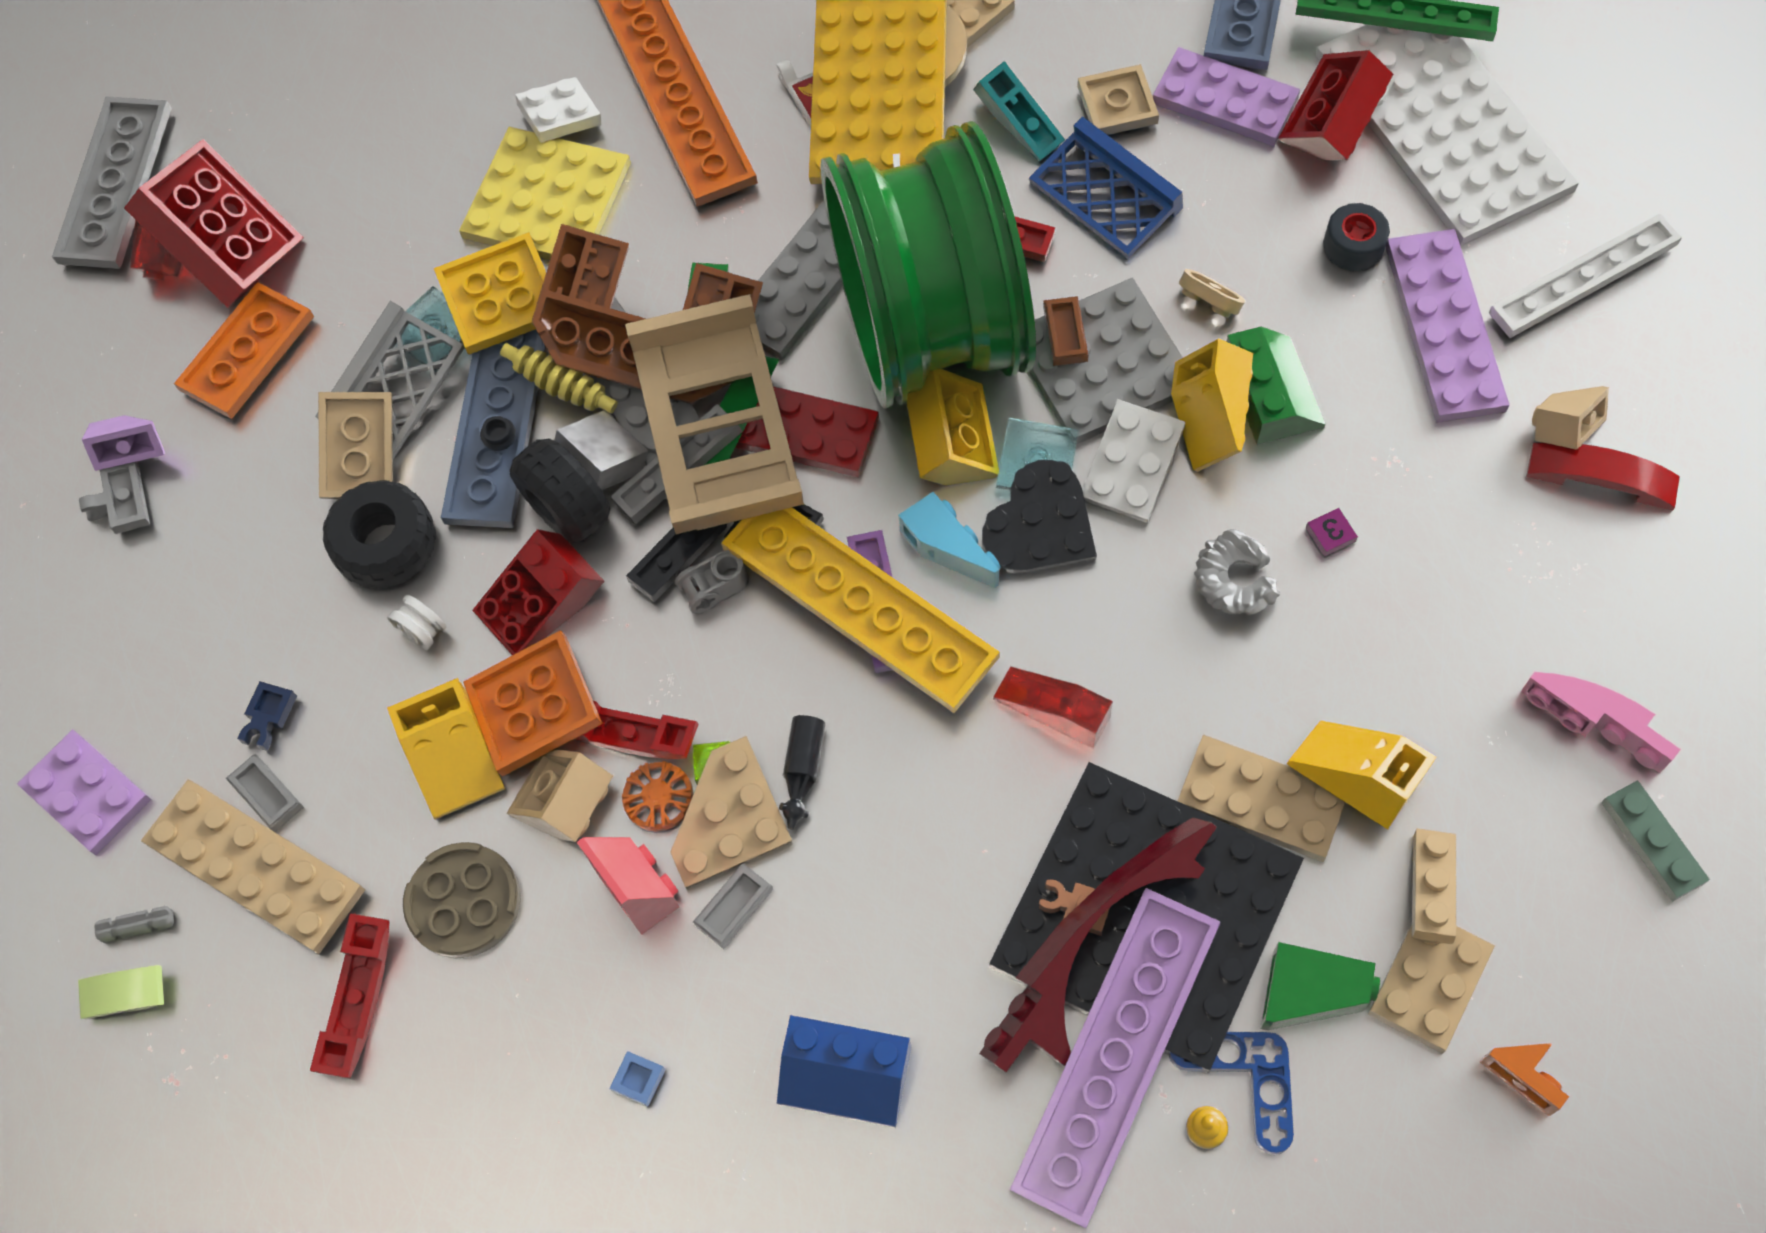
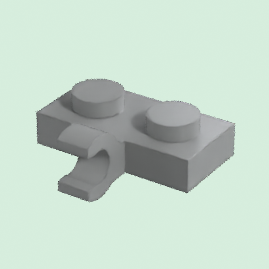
(121, 499)

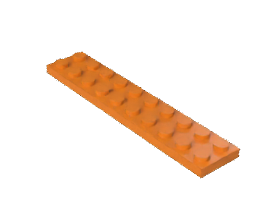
(680, 98)

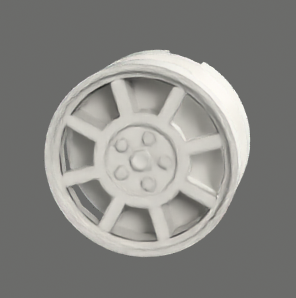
(417, 622)

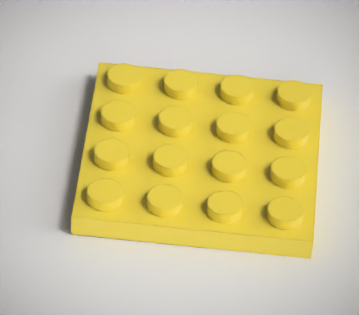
(541, 187)

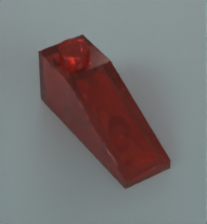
(1056, 704)

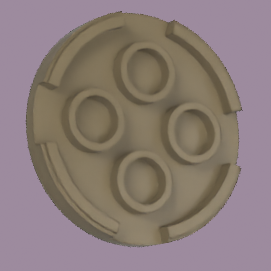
(461, 900)

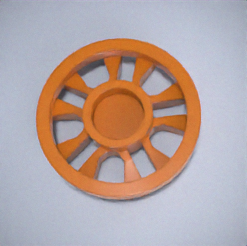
(657, 796)

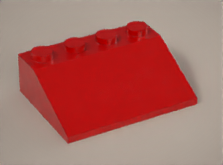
(213, 222)

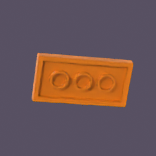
(244, 350)

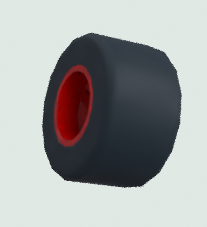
(1356, 236)

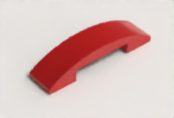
(1607, 469)
(642, 734)
(355, 996)

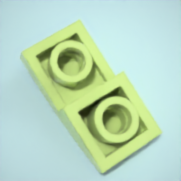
(121, 992)

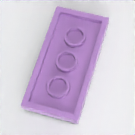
(1226, 96)

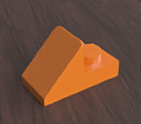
(1516, 1068)

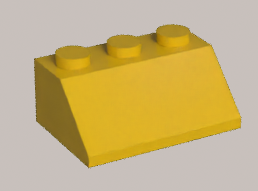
(952, 430)

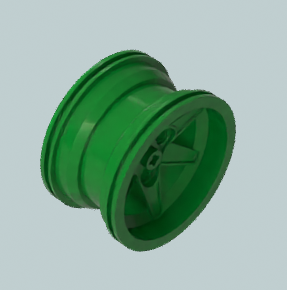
(931, 263)

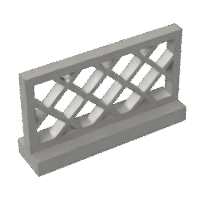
(380, 345)

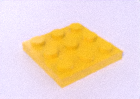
(493, 292)

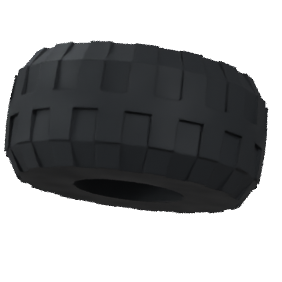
(560, 490)
(360, 513)

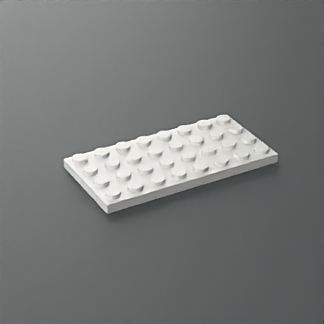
(1457, 131)

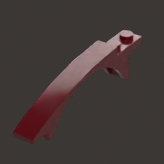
(1039, 1011)

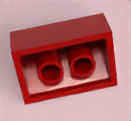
(1337, 104)

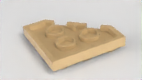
(728, 816)

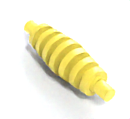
(558, 380)

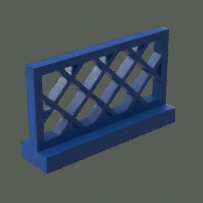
(1130, 173)

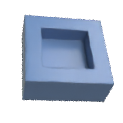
(637, 1078)

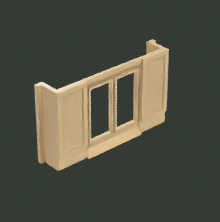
(700, 351)

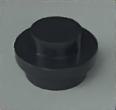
(498, 433)

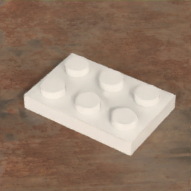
(1132, 460)

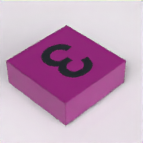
(1331, 532)

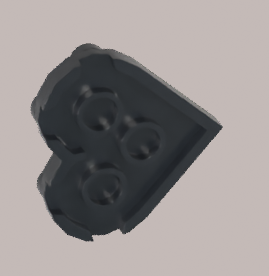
(1042, 522)

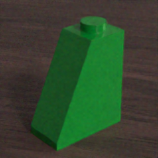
(1315, 986)

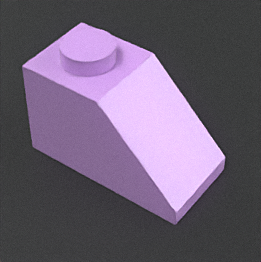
(121, 441)

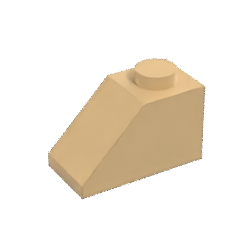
(1571, 416)

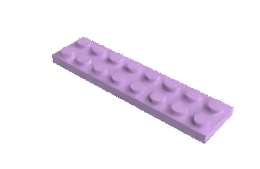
(1115, 1057)

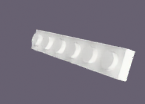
(1585, 275)

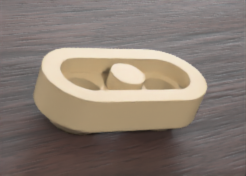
(1199, 287)

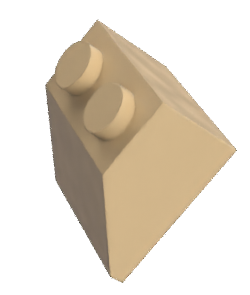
(561, 794)

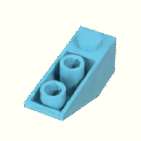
(941, 538)

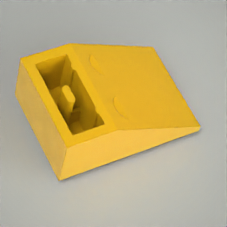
(1212, 399)
(445, 748)
(1363, 767)

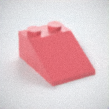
(631, 879)

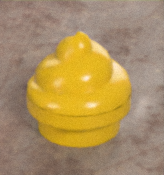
(1207, 1127)

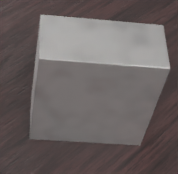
(603, 448)

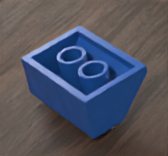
(843, 1071)

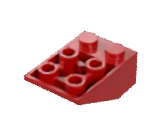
(537, 591)

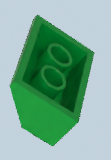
(1279, 390)

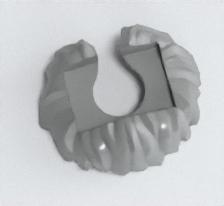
(1213, 577)

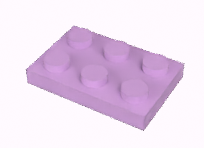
(84, 792)

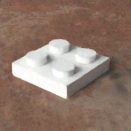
(558, 109)

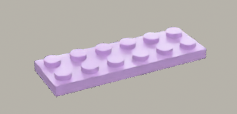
(1446, 326)

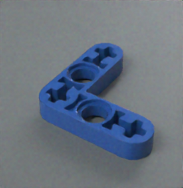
(1261, 1072)

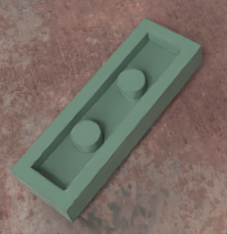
(1655, 841)

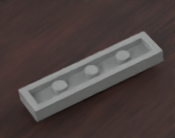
(647, 488)

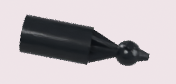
(801, 764)

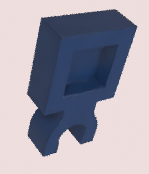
(266, 710)

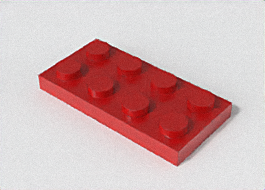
(818, 432)

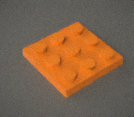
(532, 703)

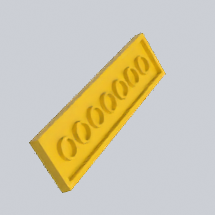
(864, 604)

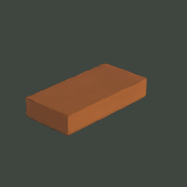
(1065, 331)

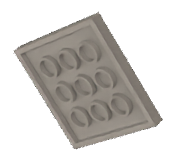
(1127, 361)

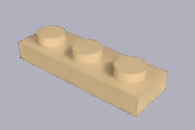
(1434, 886)

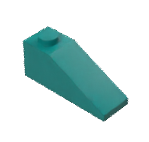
(1018, 111)

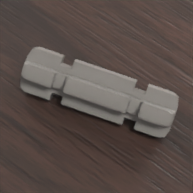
(134, 924)

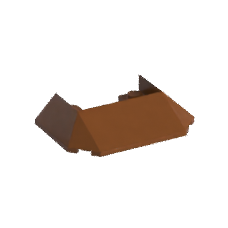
(577, 302)

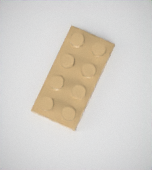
(1261, 798)

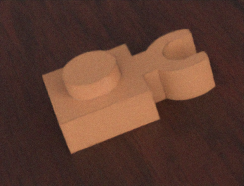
(1069, 901)

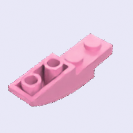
(1589, 705)

